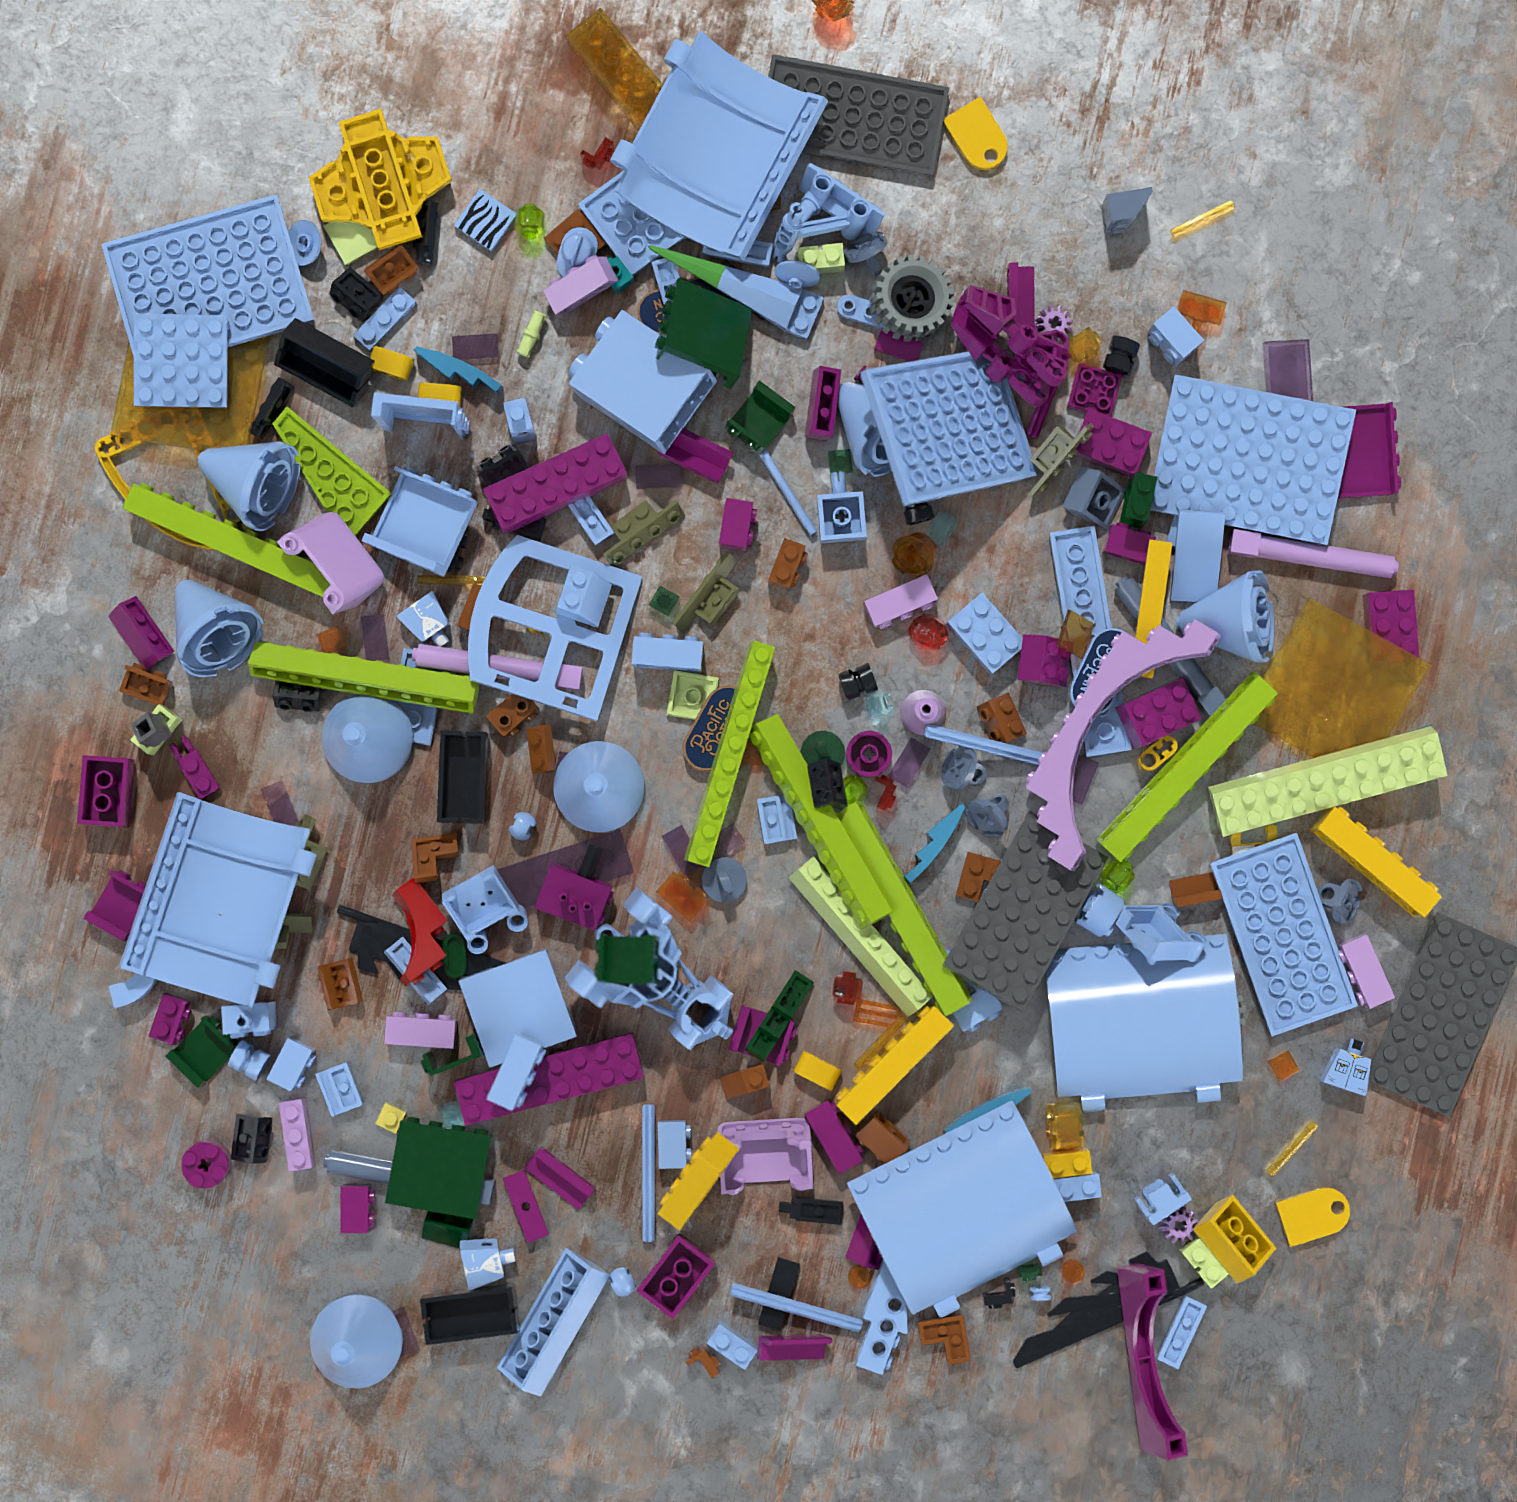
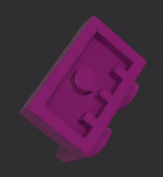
(170, 1019)

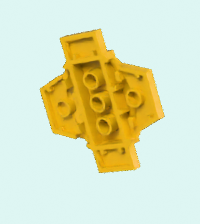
(380, 179)

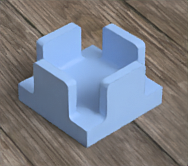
(1162, 1199)

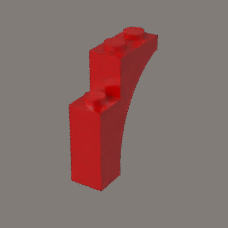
(423, 921)

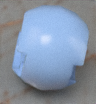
(522, 826)
(622, 1281)

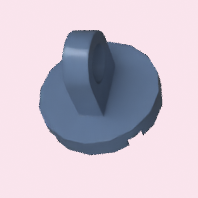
(865, 249)
(960, 769)
(988, 815)
(724, 879)
(1345, 899)

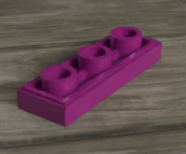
(531, 1219)

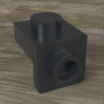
(996, 1299)

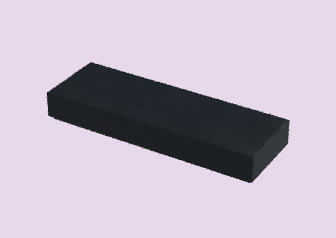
(781, 1285)

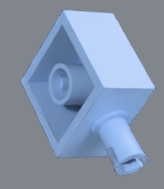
(844, 502)
(241, 1019)

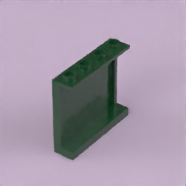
(704, 329)
(438, 1168)

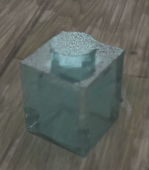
(941, 529)

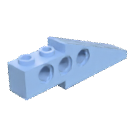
(876, 1312)

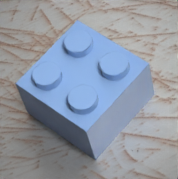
(1174, 336)

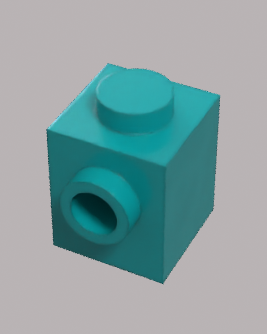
(623, 275)

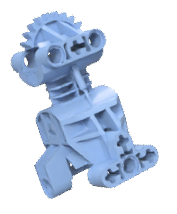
(653, 921)

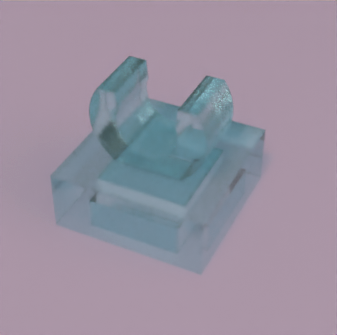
(877, 705)
(450, 1113)

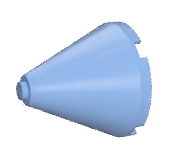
(862, 430)
(253, 479)
(1239, 615)
(213, 629)
(367, 738)
(599, 786)
(356, 1341)

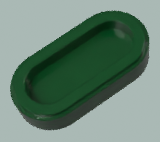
(456, 955)

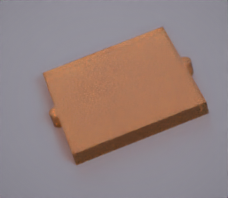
(1075, 634)

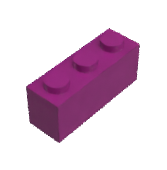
(823, 403)
(834, 1135)

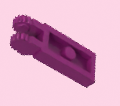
(195, 769)

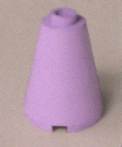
(915, 718)

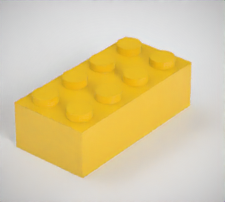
(697, 1179)

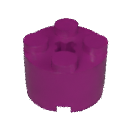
(877, 763)
(206, 1150)

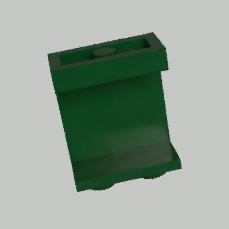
(760, 418)
(1138, 500)
(627, 959)
(203, 1051)
(430, 1065)

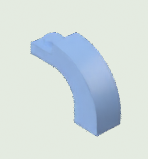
(131, 990)

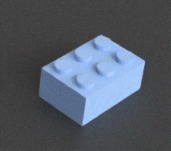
(986, 633)
(667, 653)
(516, 1072)

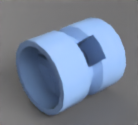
(249, 1060)

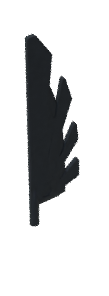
(376, 935)
(1094, 1312)

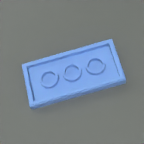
(1197, 555)
(422, 717)

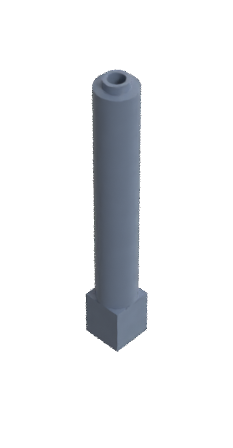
(1205, 693)
(379, 1170)

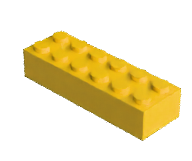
(1375, 862)
(894, 1063)

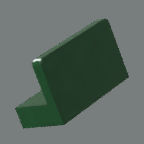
(446, 1228)

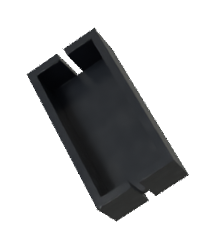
(324, 362)
(462, 777)
(469, 1314)

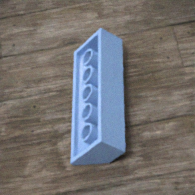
(553, 1322)

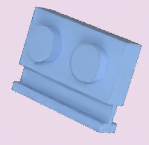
(776, 819)
(339, 1089)

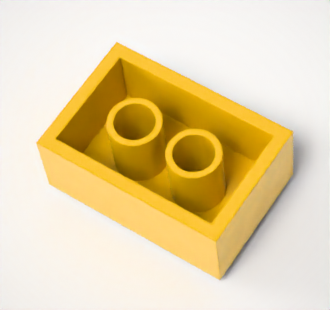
(1234, 1238)

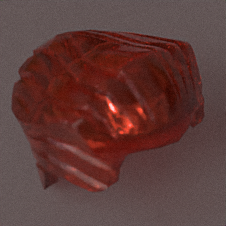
(928, 632)

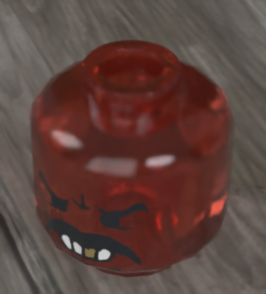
(847, 988)

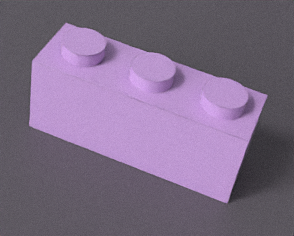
(580, 285)
(901, 602)
(1365, 971)
(421, 1030)
(297, 1134)

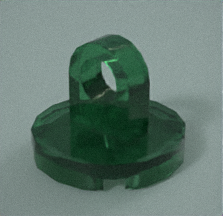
(821, 746)

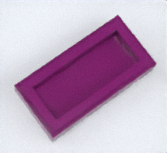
(898, 348)

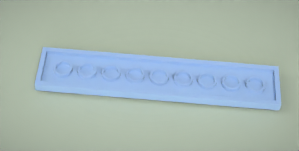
(1083, 591)

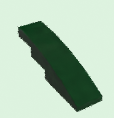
(779, 1016)

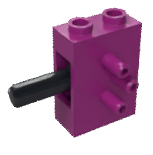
(575, 893)

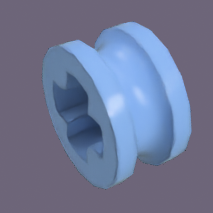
(1040, 1293)

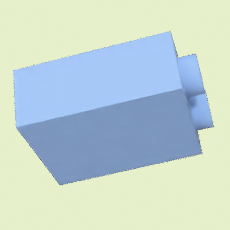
(634, 387)

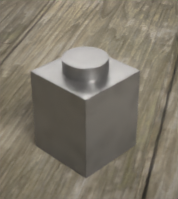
(151, 729)

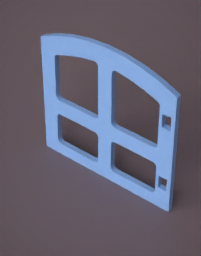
(560, 629)

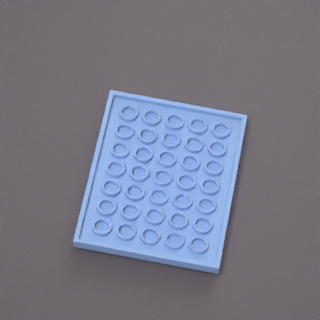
(213, 264)
(947, 427)
(1254, 456)

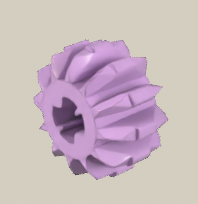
(1048, 317)
(1179, 1233)

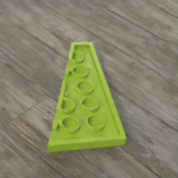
(331, 474)

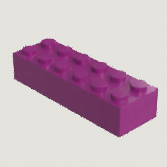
(555, 484)

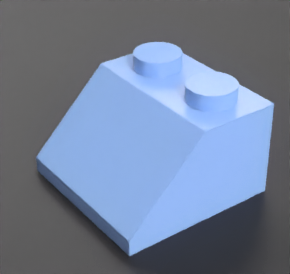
(583, 596)

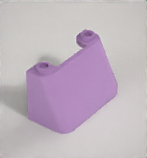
(338, 557)
(768, 1153)

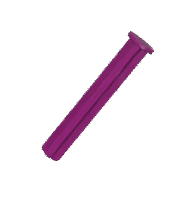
(1040, 412)

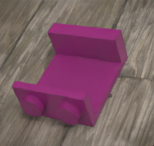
(117, 905)
(746, 1026)

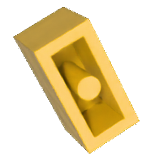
(1068, 1162)

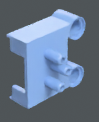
(480, 904)
(1157, 934)

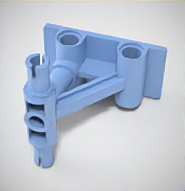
(822, 192)

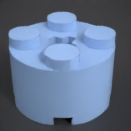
(1100, 911)

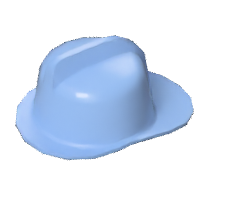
(575, 249)

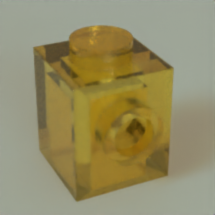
(1084, 345)

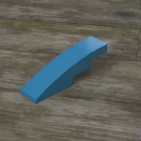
(451, 367)
(939, 834)
(987, 1106)

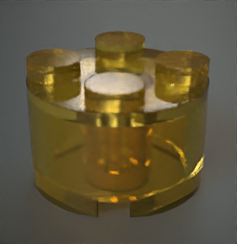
(1064, 1125)

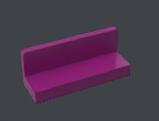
(1022, 288)
(698, 455)
(140, 632)
(560, 1177)
(863, 1247)
(792, 1347)

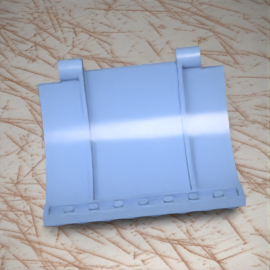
(715, 147)
(208, 867)
(1143, 1025)
(963, 1210)

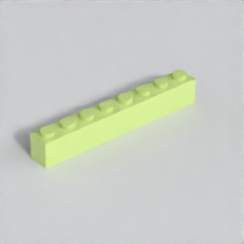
(864, 943)

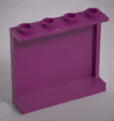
(1371, 453)

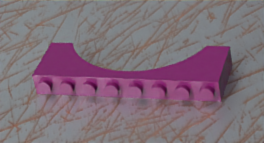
(1140, 1295)

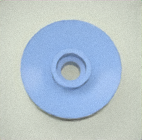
(305, 241)
(797, 274)

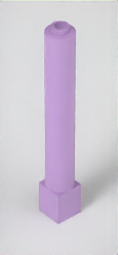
(1256, 545)
(457, 661)

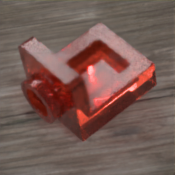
(602, 155)
(887, 798)

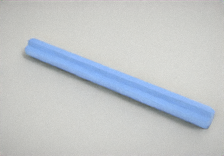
(982, 744)
(648, 1173)
(796, 1307)

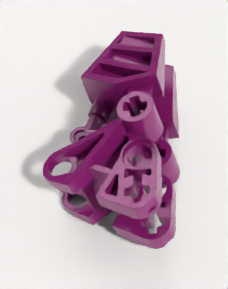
(978, 322)

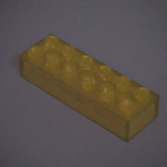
(615, 66)

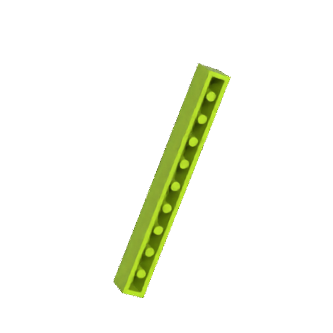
(224, 537)
(363, 677)
(729, 753)
(1187, 766)
(820, 824)
(906, 914)

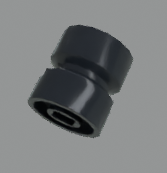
(1121, 355)
(915, 516)
(858, 681)

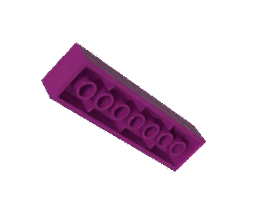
(557, 1077)

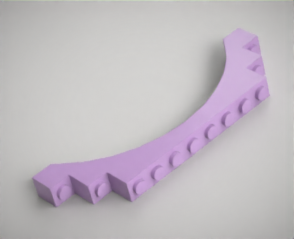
(1123, 664)

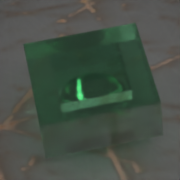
(840, 461)
(664, 601)
(1029, 1271)

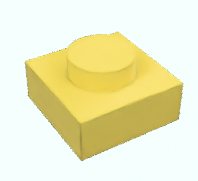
(390, 1117)

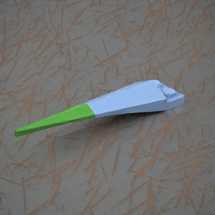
(785, 307)

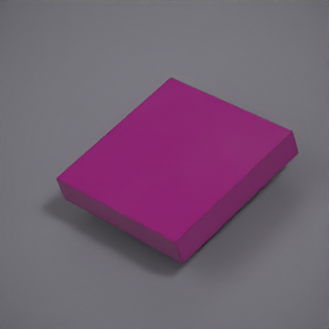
(1094, 390)

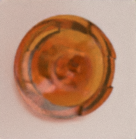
(833, 9)
(914, 554)

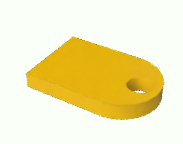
(975, 133)
(1310, 1215)

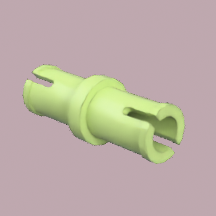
(531, 334)

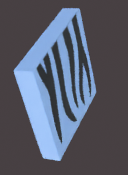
(485, 220)

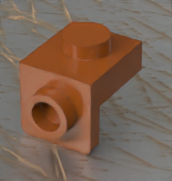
(709, 1361)

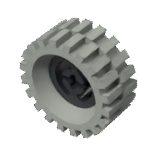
(930, 285)

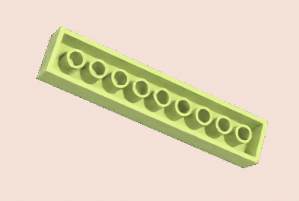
(1327, 781)

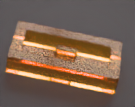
(876, 1013)

